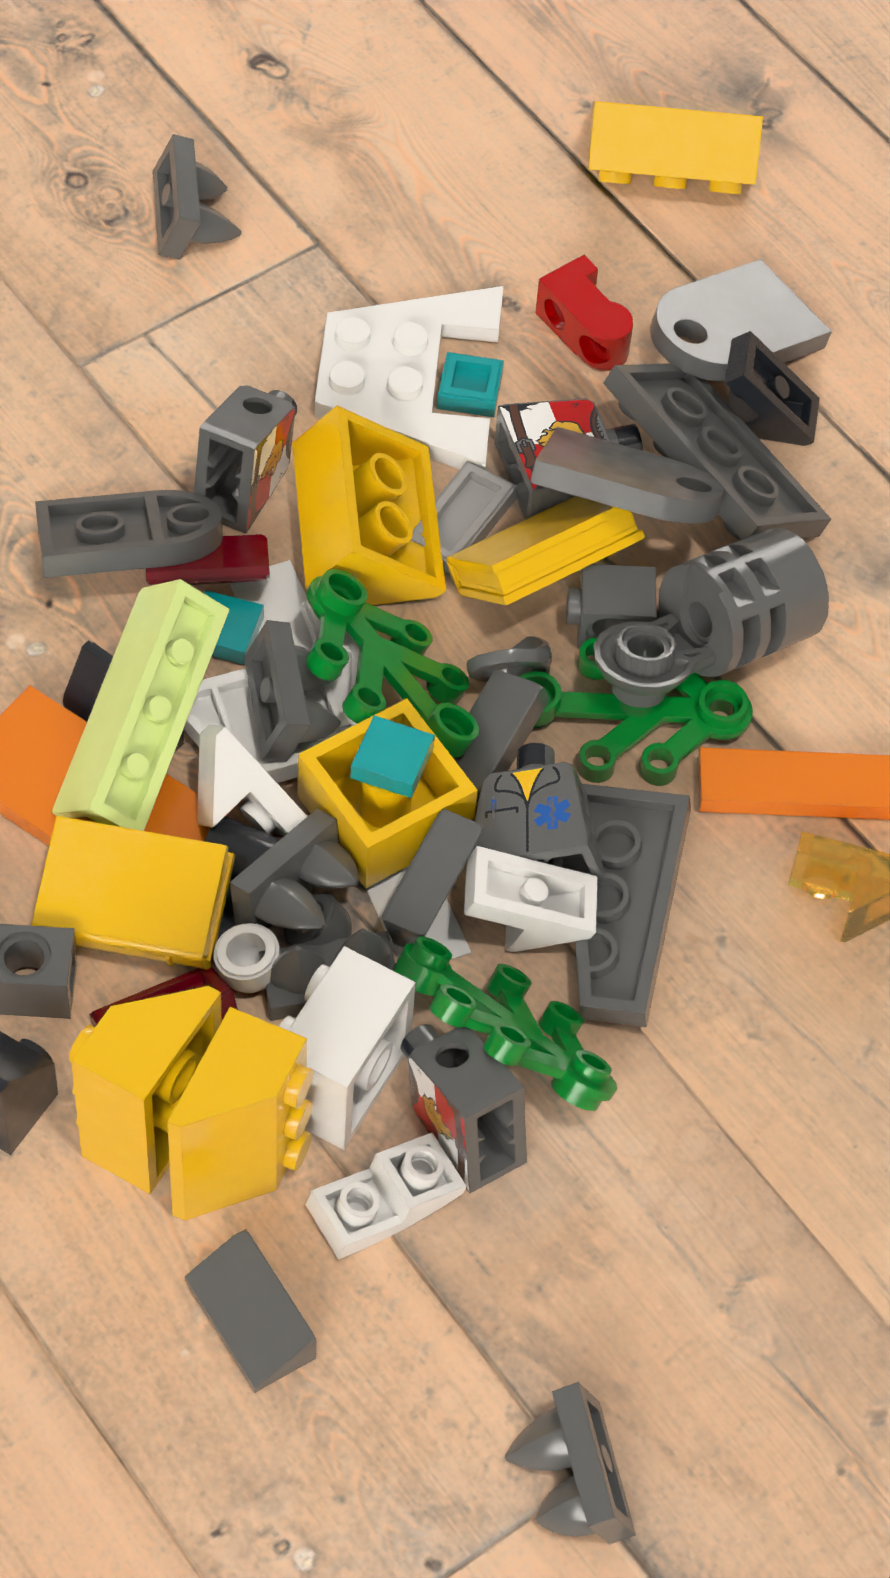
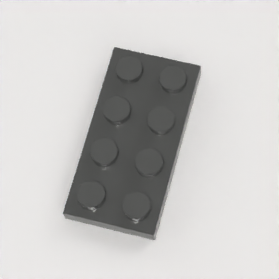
(702, 430)

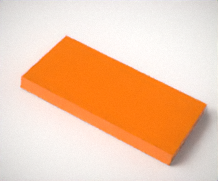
(35, 755)

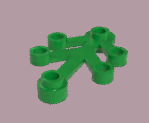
(342, 606)
(693, 709)
(511, 1028)

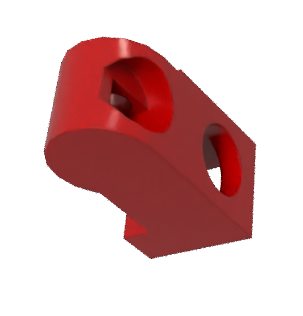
(584, 315)

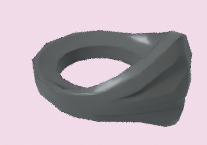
(526, 656)

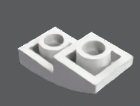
(387, 1198)

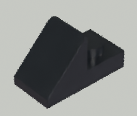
(769, 394)

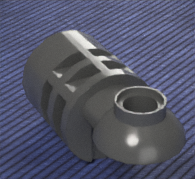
(718, 616)

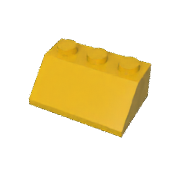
(674, 146)
(359, 505)
(133, 1075)
(240, 1117)

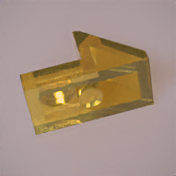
(848, 873)

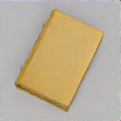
(541, 550)
(135, 891)

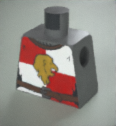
(526, 428)
(249, 432)
(467, 1103)

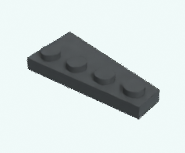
(641, 855)

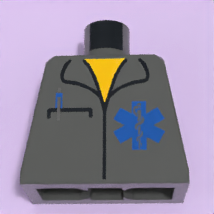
(539, 813)

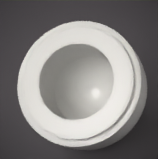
(238, 957)

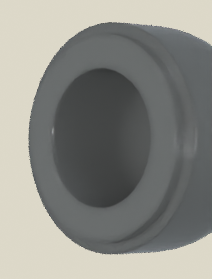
(337, 924)

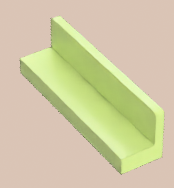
(142, 706)

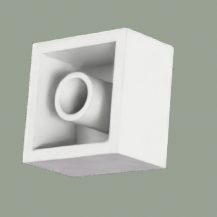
(354, 1039)

